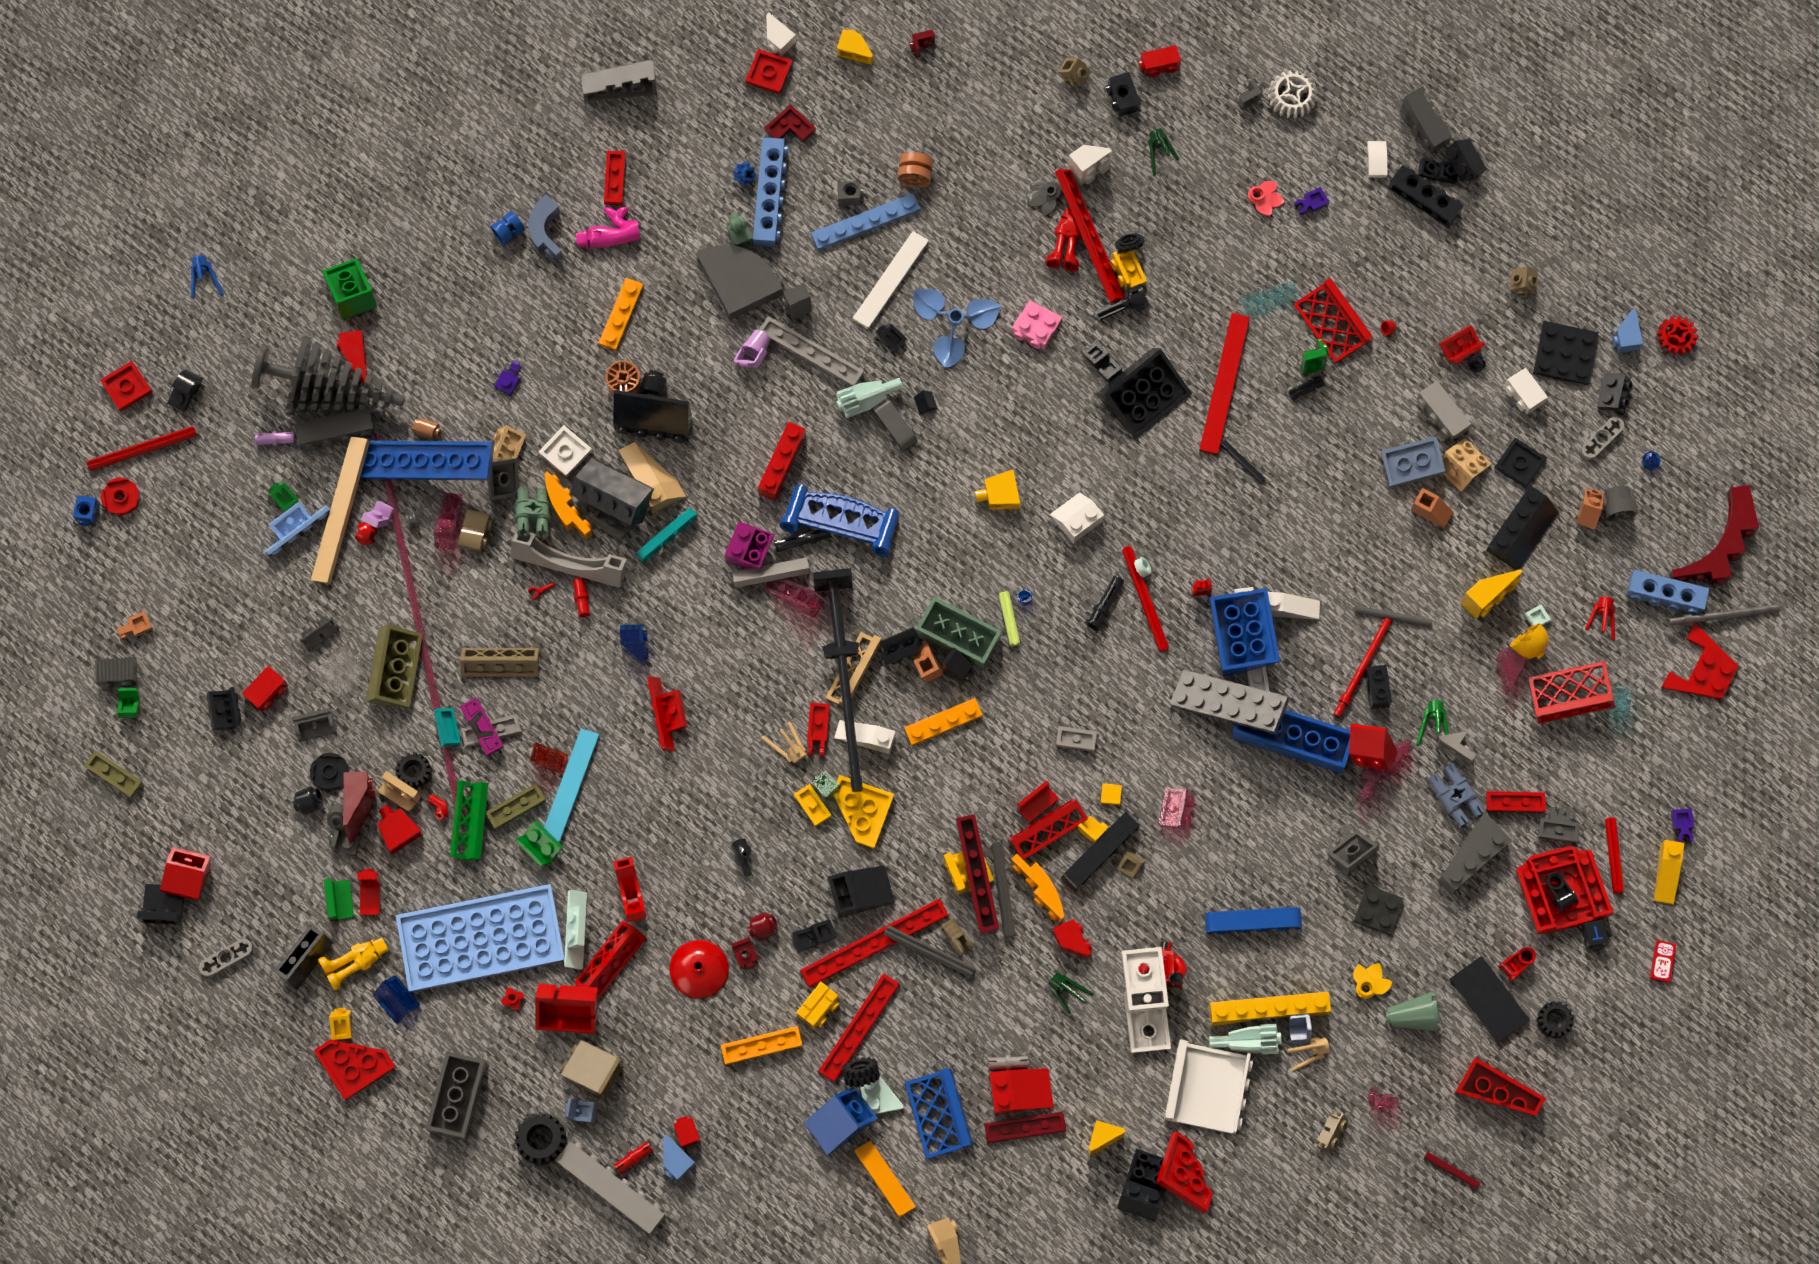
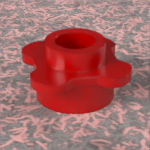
(507, 999)

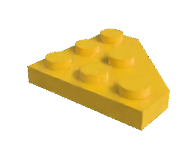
(863, 810)

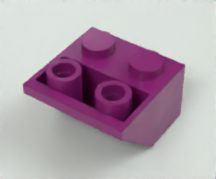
(748, 546)

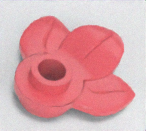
(1268, 197)

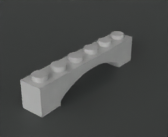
(604, 570)

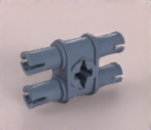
(1453, 804)

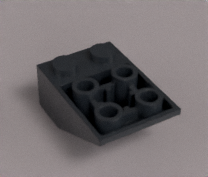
(860, 890)
(1141, 1192)

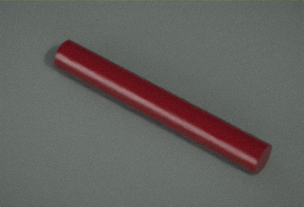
(1451, 1170)

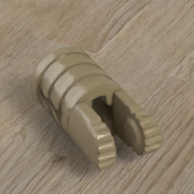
(954, 934)

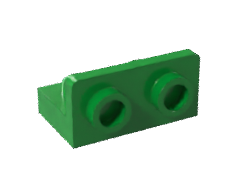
(1314, 359)
(539, 844)

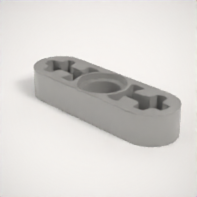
(1602, 431)
(210, 960)

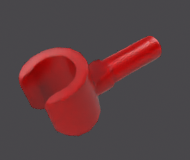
(540, 590)

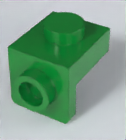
(128, 703)

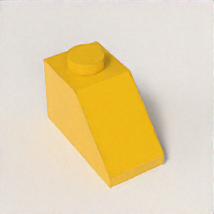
(854, 47)

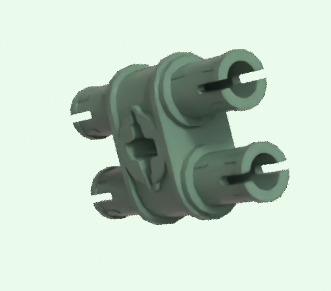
(532, 512)

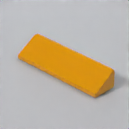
(884, 1179)

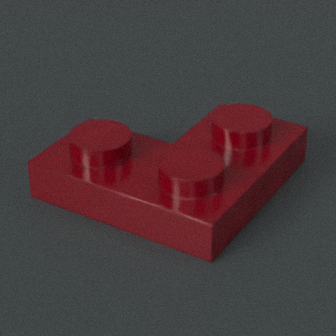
(788, 121)

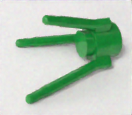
(1436, 711)

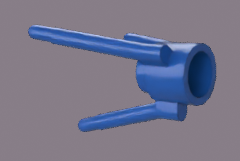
(200, 267)

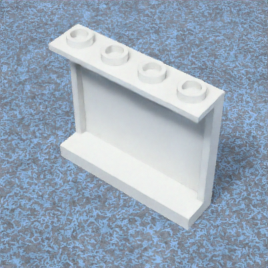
(1208, 1088)

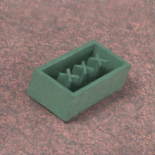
(951, 627)

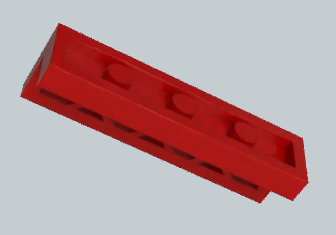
(1044, 822)
(612, 961)

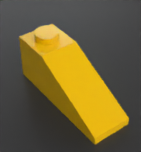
(1668, 871)

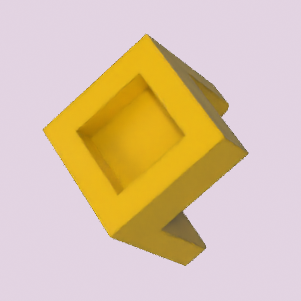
(1092, 829)

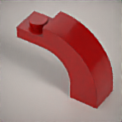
(630, 889)

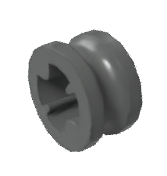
(412, 520)

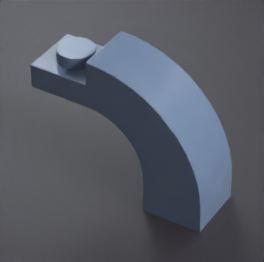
(539, 219)

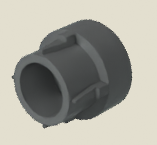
(1619, 503)

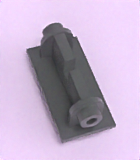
(312, 635)

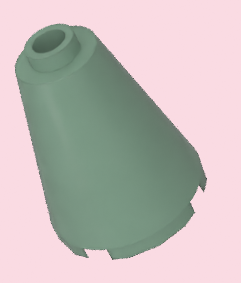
(1417, 1014)

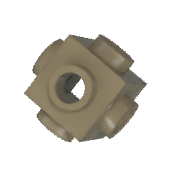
(1074, 72)
(1524, 281)

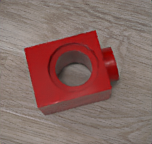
(686, 1132)

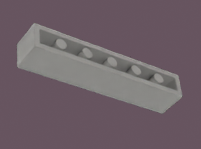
(610, 1188)

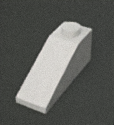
(1293, 606)
(869, 736)

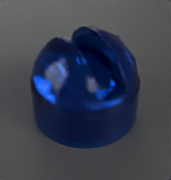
(1024, 594)

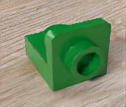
(282, 495)

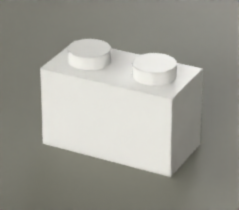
(1525, 391)

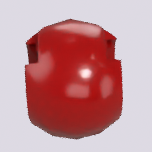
(365, 534)

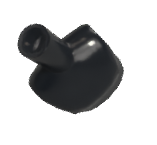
(741, 854)

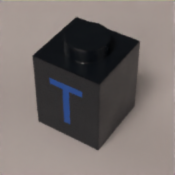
(1594, 935)

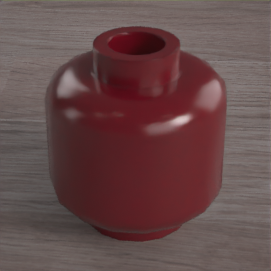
(762, 926)

